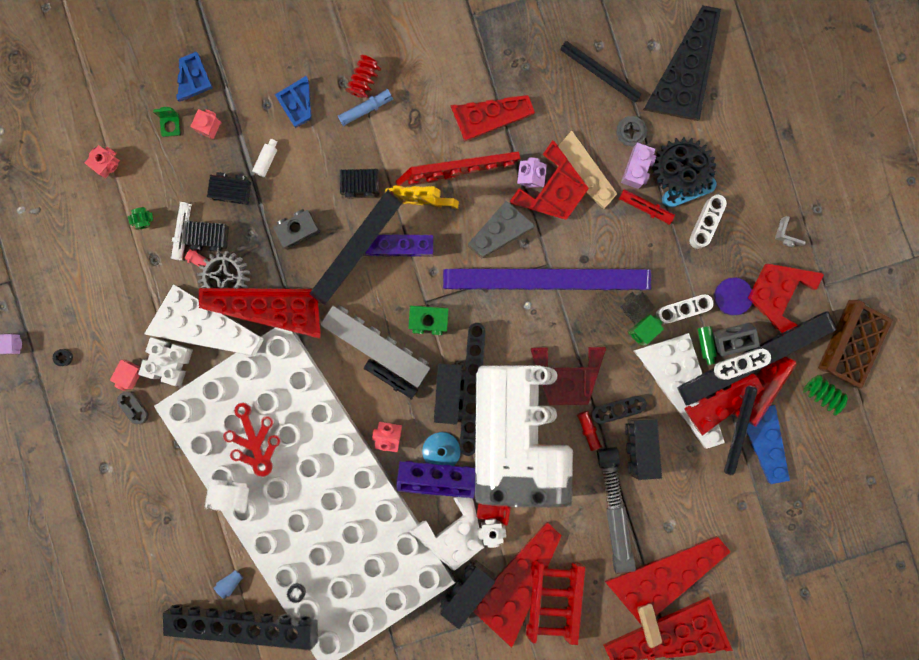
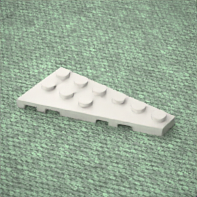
(184, 321)
(672, 365)

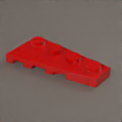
(483, 117)
(772, 379)

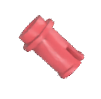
(195, 258)

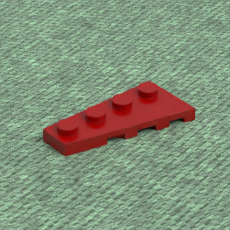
(717, 408)

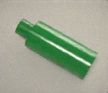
(707, 344)

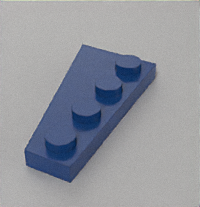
(768, 445)

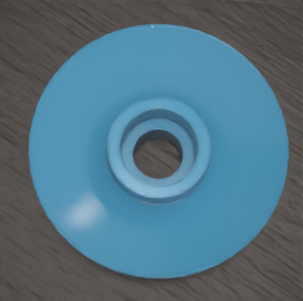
(445, 441)

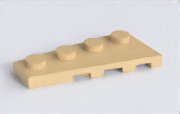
(599, 187)

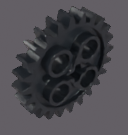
(692, 153)

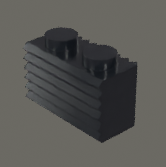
(359, 182)
(229, 189)
(206, 235)

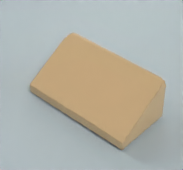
(649, 625)

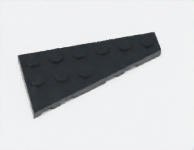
(685, 78)

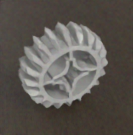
(224, 268)

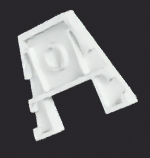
(457, 541)

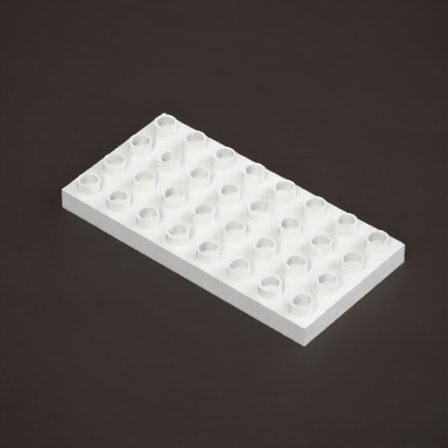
(325, 507)

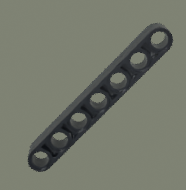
(356, 247)
(471, 398)

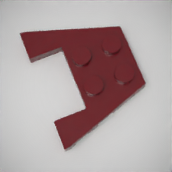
(572, 385)

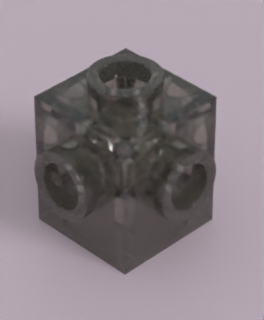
(637, 306)

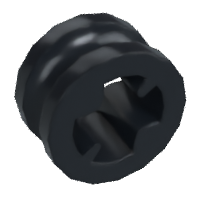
(67, 353)
(299, 587)

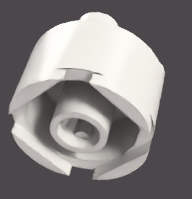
(226, 497)

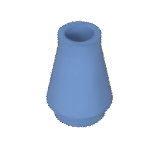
(228, 584)

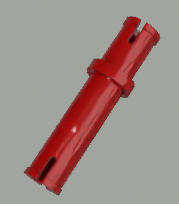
(667, 216)

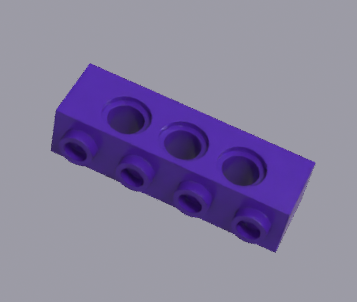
(401, 246)
(429, 485)

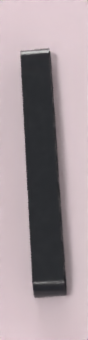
(778, 348)

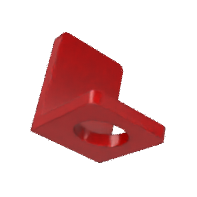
(493, 511)

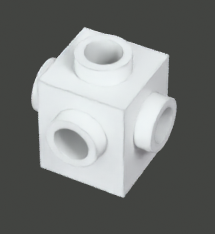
(492, 525)

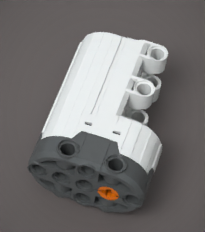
(508, 459)

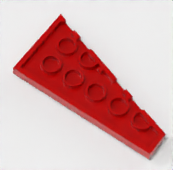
(449, 170)
(278, 308)
(511, 595)
(682, 633)

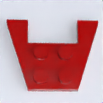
(560, 193)
(775, 290)

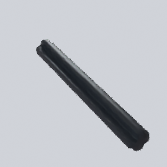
(600, 71)
(740, 430)

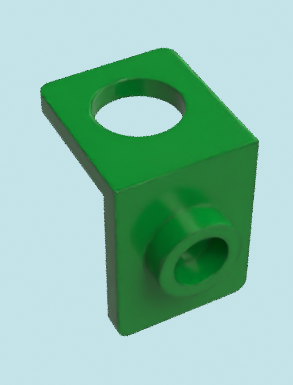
(167, 115)

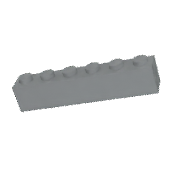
(375, 346)

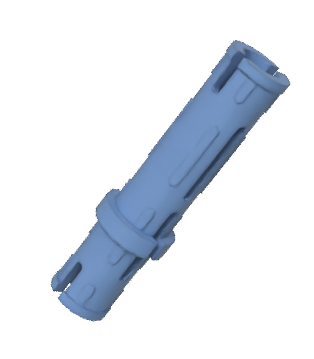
(365, 107)

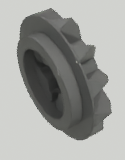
(636, 124)

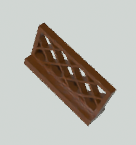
(848, 322)

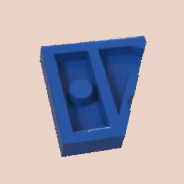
(192, 77)
(296, 102)

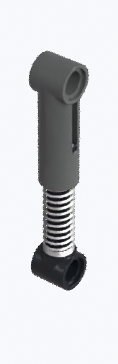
(616, 513)

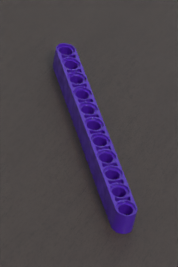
(547, 279)

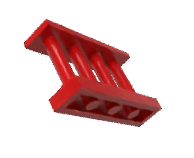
(571, 613)

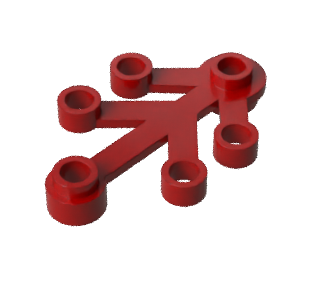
(253, 443)

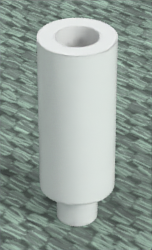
(265, 158)

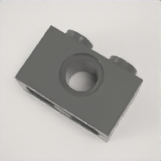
(284, 229)
(736, 339)

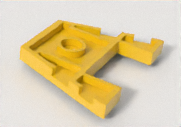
(423, 195)

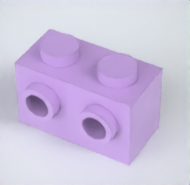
(638, 165)

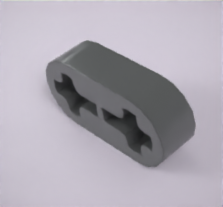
(136, 404)

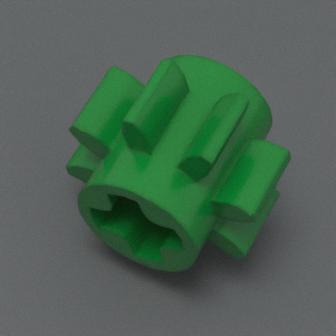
(140, 218)

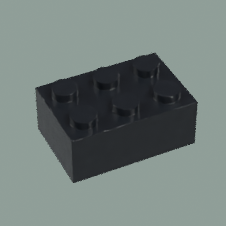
(448, 394)
(643, 448)
(466, 594)

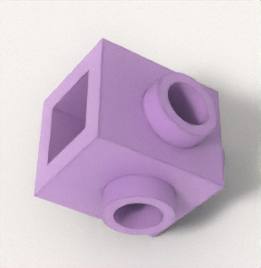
(532, 173)

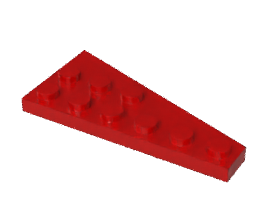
(667, 577)

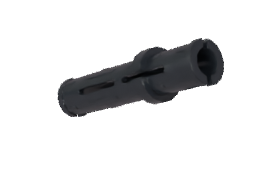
(397, 383)

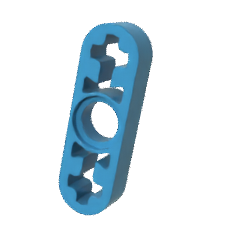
(677, 201)

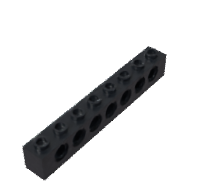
(194, 628)

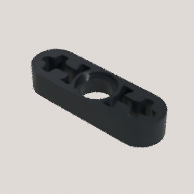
(631, 400)

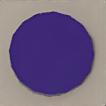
(732, 296)

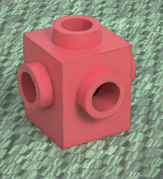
(102, 161)
(387, 436)

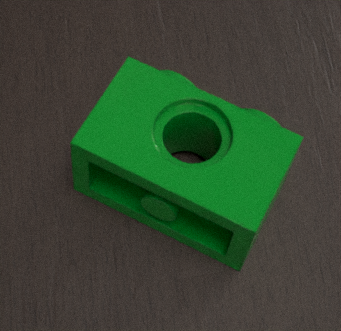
(417, 315)
(646, 330)

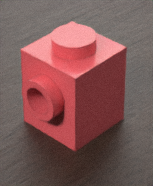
(206, 123)
(125, 375)

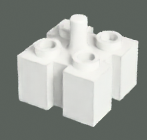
(165, 361)

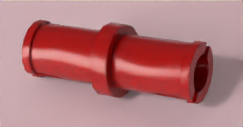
(589, 430)

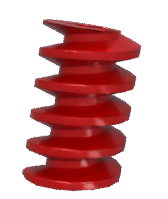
(363, 76)

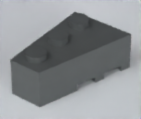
(500, 230)

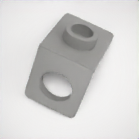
(787, 240)

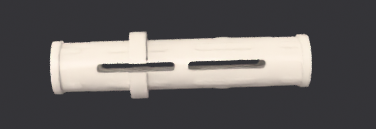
(179, 242)

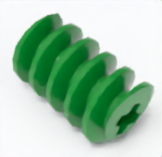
(826, 393)

